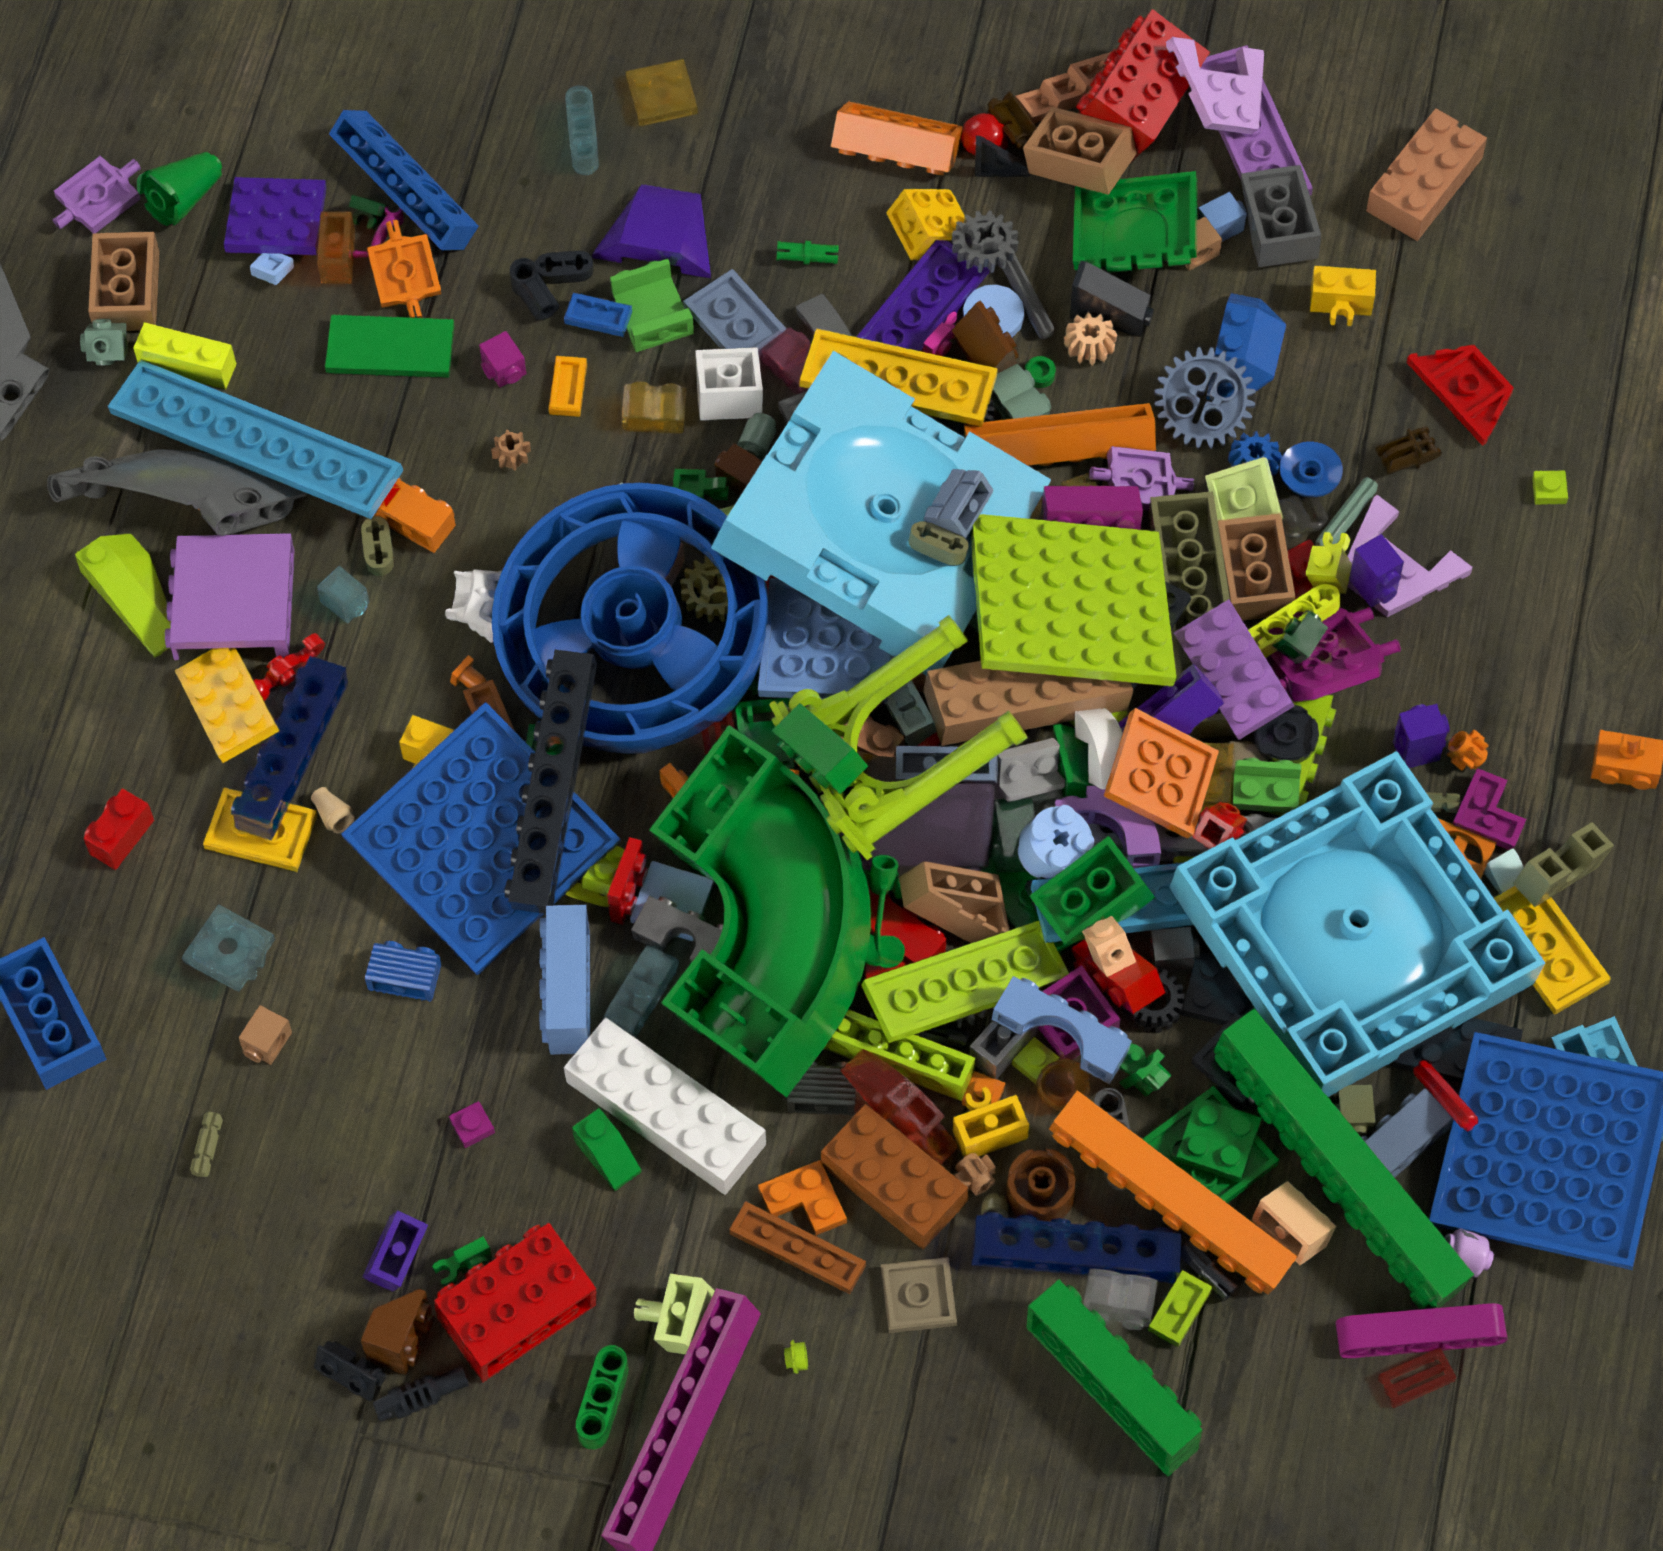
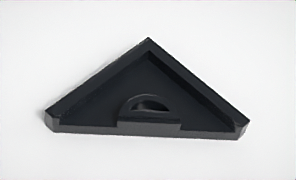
(997, 162)

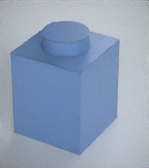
(1225, 215)

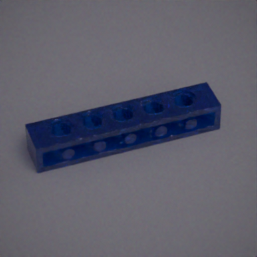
(265, 816)
(1060, 1258)

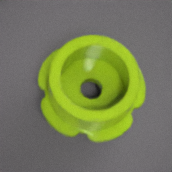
(796, 1356)

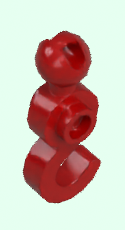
(284, 669)

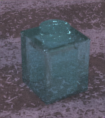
(343, 595)

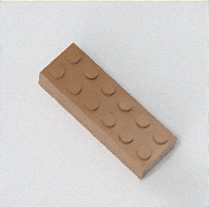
(971, 698)

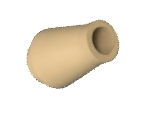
(334, 812)

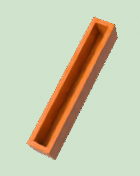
(1071, 434)

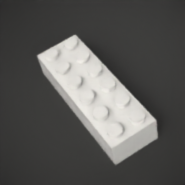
(665, 1106)

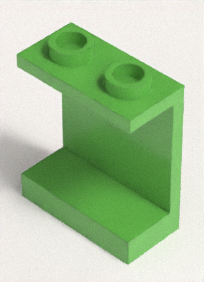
(655, 304)

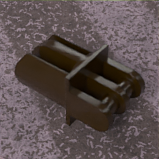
(1407, 452)

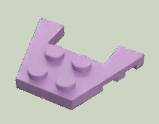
(1222, 98)
(1415, 579)

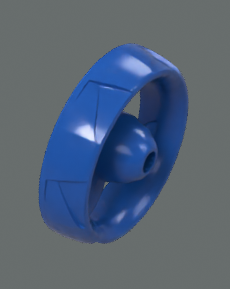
(631, 614)

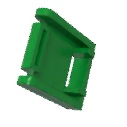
(762, 731)

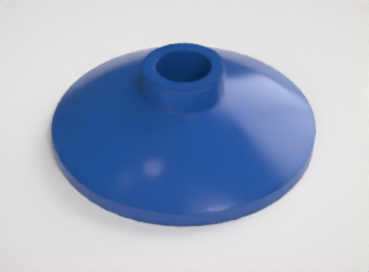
(1314, 459)

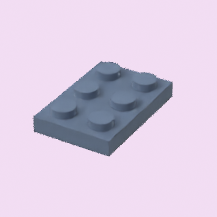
(733, 314)

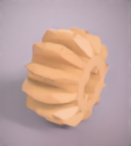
(1090, 338)

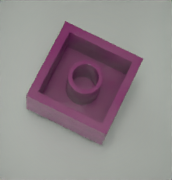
(1080, 994)

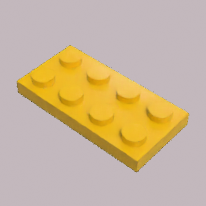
(226, 701)
(1570, 966)

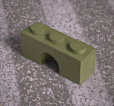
(1555, 871)

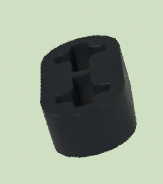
(564, 267)

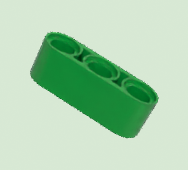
(602, 1381)

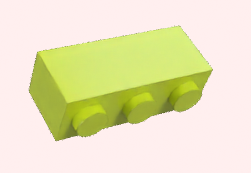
(186, 355)

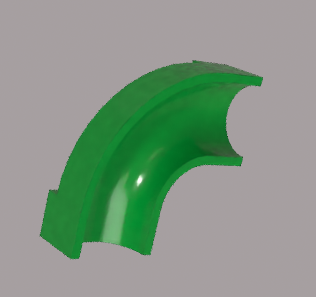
(790, 911)

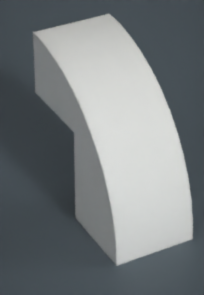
(1103, 737)

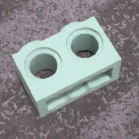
(910, 714)

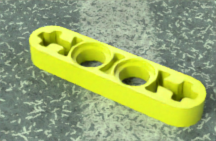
(1279, 619)

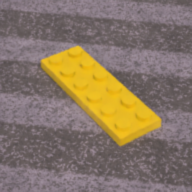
(937, 383)

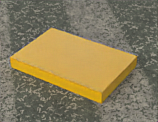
(284, 849)

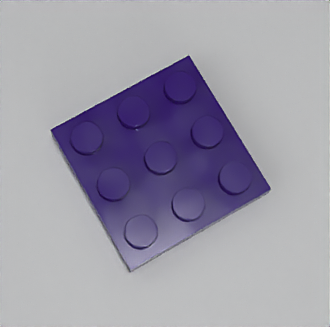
(275, 216)

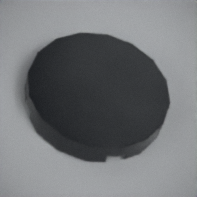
(1288, 736)

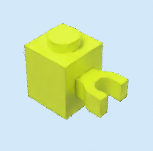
(1330, 563)

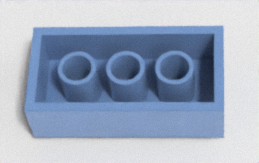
(565, 978)

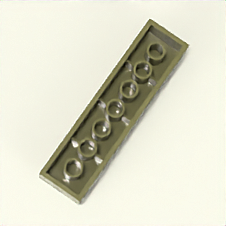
(1196, 565)

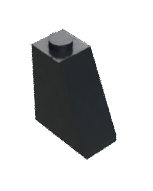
(1113, 298)

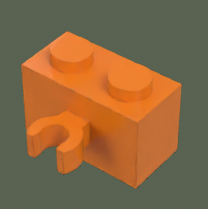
(1627, 760)

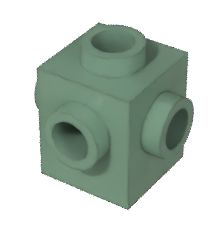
(104, 341)

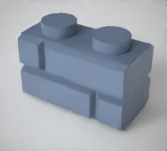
(959, 501)

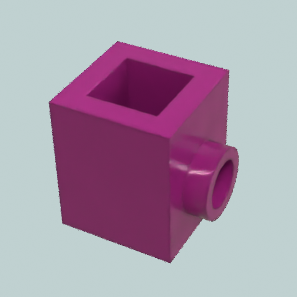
(502, 360)

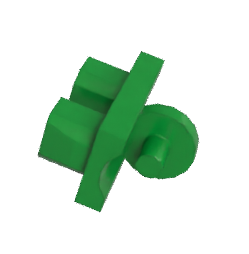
(1143, 1070)

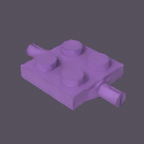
(97, 194)
(1144, 469)

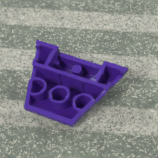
(660, 227)

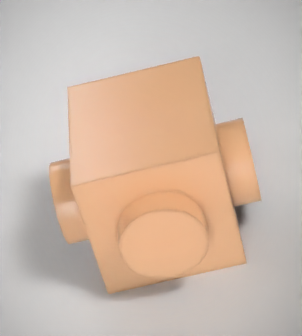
(1109, 946)

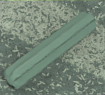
(1349, 510)

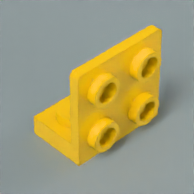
(923, 217)

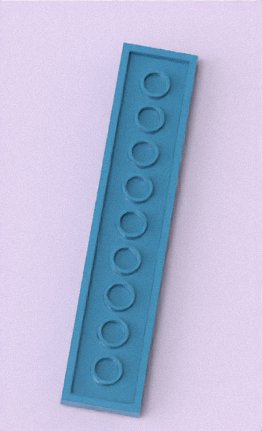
(256, 439)

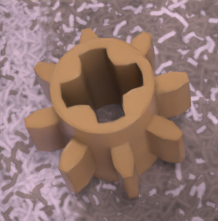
(511, 450)
(976, 1173)

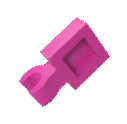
(939, 341)

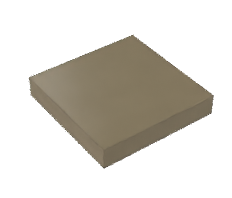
(918, 1295)

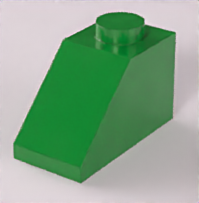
(606, 1149)

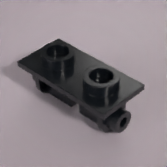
(336, 1363)

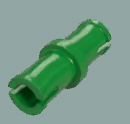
(807, 252)

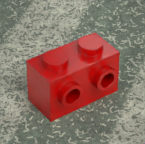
(118, 828)

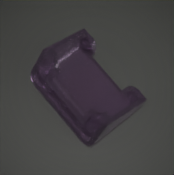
(945, 832)

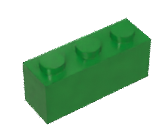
(818, 749)

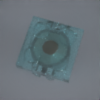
(229, 948)

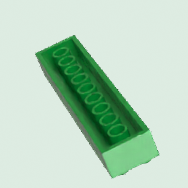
(1341, 1162)

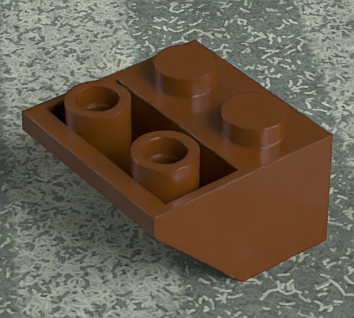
(983, 339)
(396, 1331)

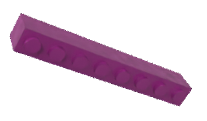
(682, 1423)

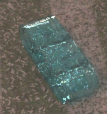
(582, 119)
(642, 990)

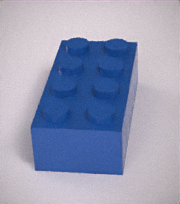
(47, 1014)

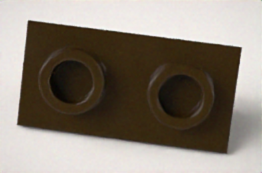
(1015, 120)

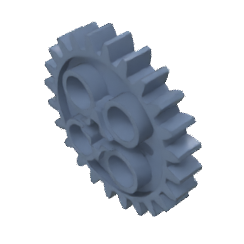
(1230, 408)

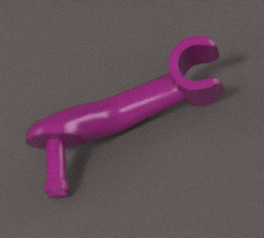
(382, 232)

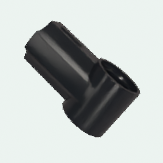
(533, 289)

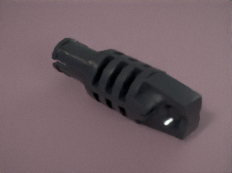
(419, 1394)

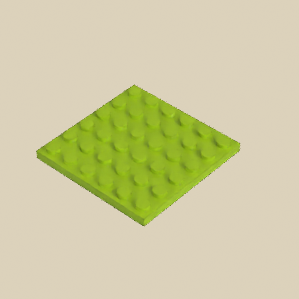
(1071, 600)

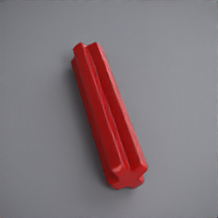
(1445, 1095)

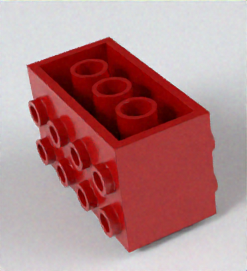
(1140, 80)
(515, 1301)

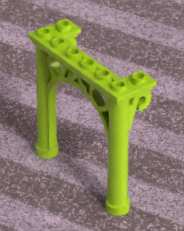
(900, 799)

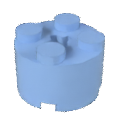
(1053, 841)

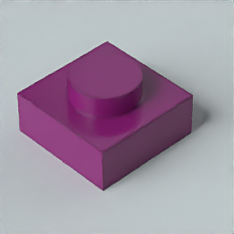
(472, 1124)

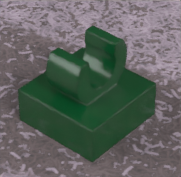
(366, 207)

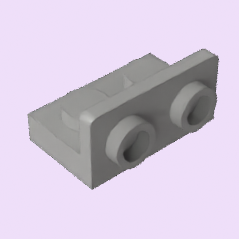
(1029, 770)

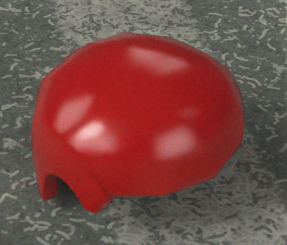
(985, 126)

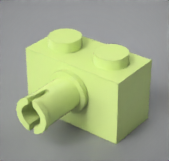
(679, 1312)

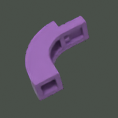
(1135, 831)

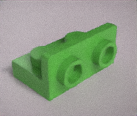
(1266, 785)

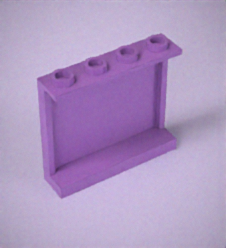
(231, 592)

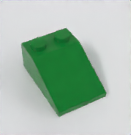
(1090, 891)

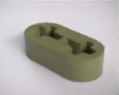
(938, 543)
(370, 546)

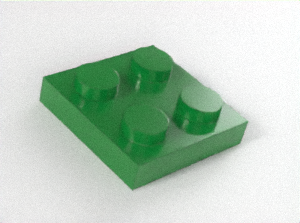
(1218, 1139)

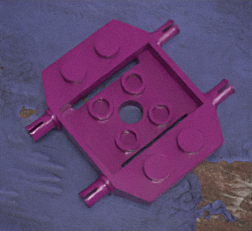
(1347, 656)

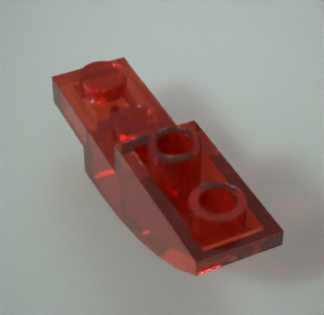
(901, 1101)

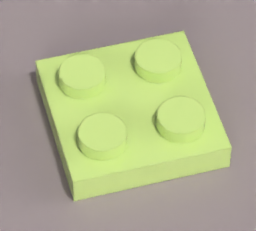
(1244, 490)

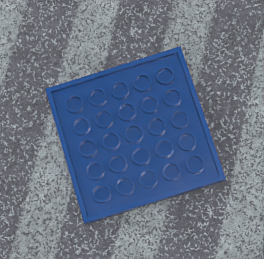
(451, 832)
(1555, 1153)

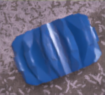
(1254, 448)

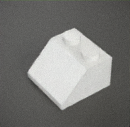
(728, 383)

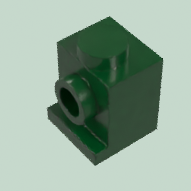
(1300, 637)

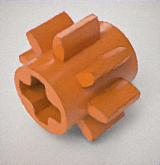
(1467, 750)

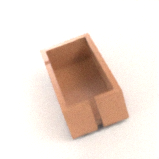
(1426, 174)

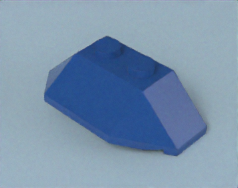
(1254, 337)

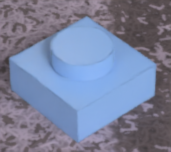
(271, 267)

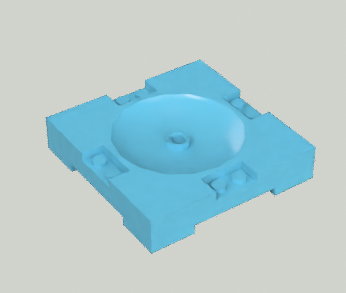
(840, 503)
(1343, 994)

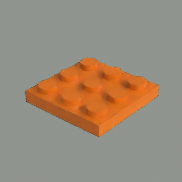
(1161, 773)

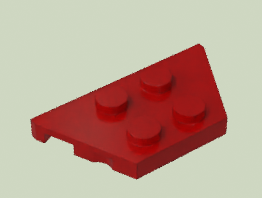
(1466, 386)

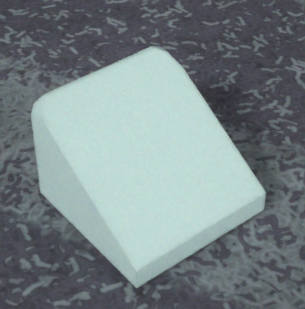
(1504, 870)

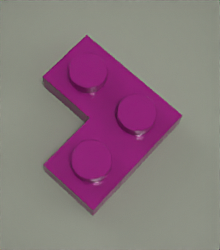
(1480, 812)

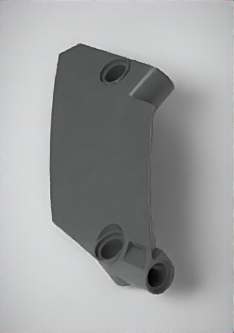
(224, 492)

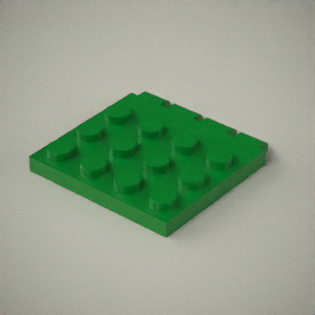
(1137, 223)

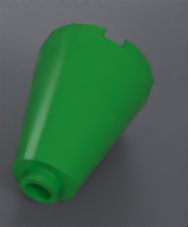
(178, 186)

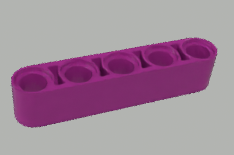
(1421, 1330)

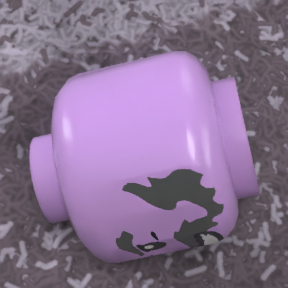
(1472, 1249)

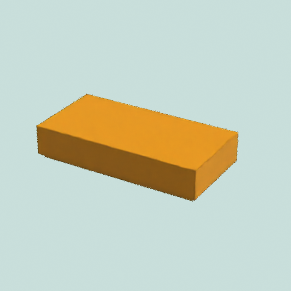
(567, 386)

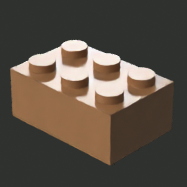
(1080, 150)
(124, 278)
(1256, 565)

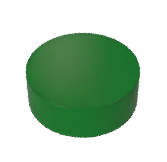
(1042, 371)

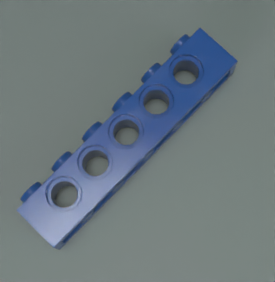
(403, 180)

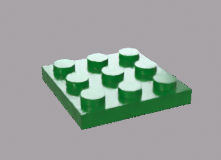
(1168, 1138)

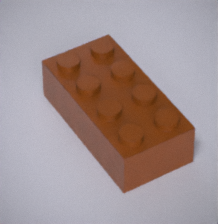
(894, 1176)

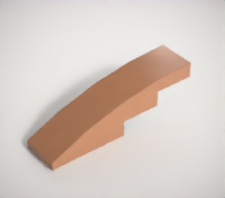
(1062, 90)

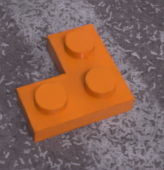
(806, 1188)

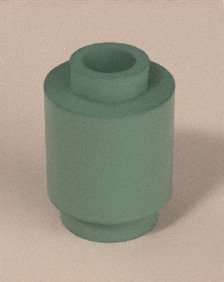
(758, 435)

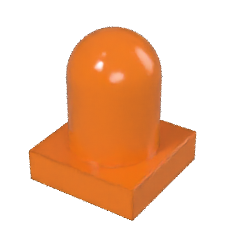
(467, 674)

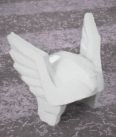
(475, 600)

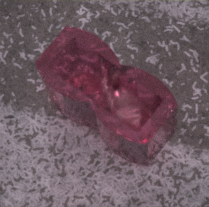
(787, 357)

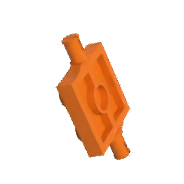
(404, 270)

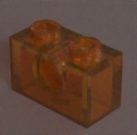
(336, 247)

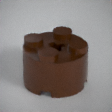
(1040, 1169)

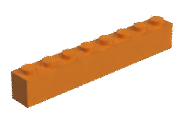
(1172, 1193)

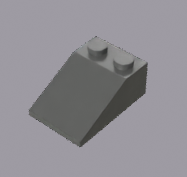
(1280, 216)

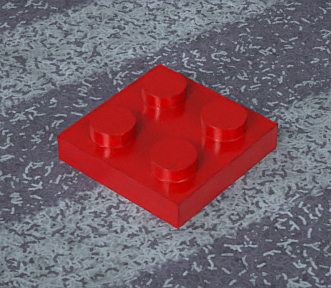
(629, 875)

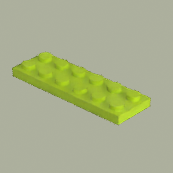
(961, 981)

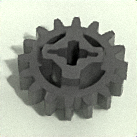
(984, 241)

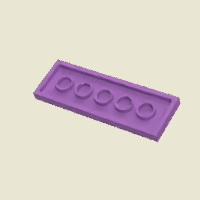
(1268, 146)

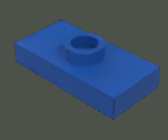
(598, 314)

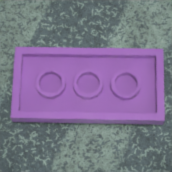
(1236, 667)

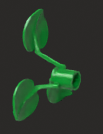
(883, 878)

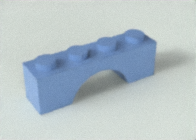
(1027, 1007)

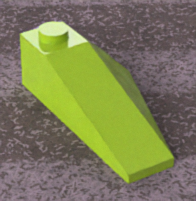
(129, 584)

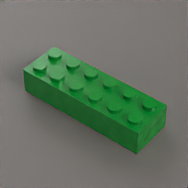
(1114, 1377)

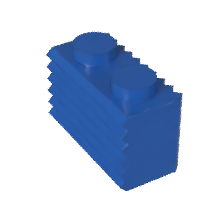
(403, 971)

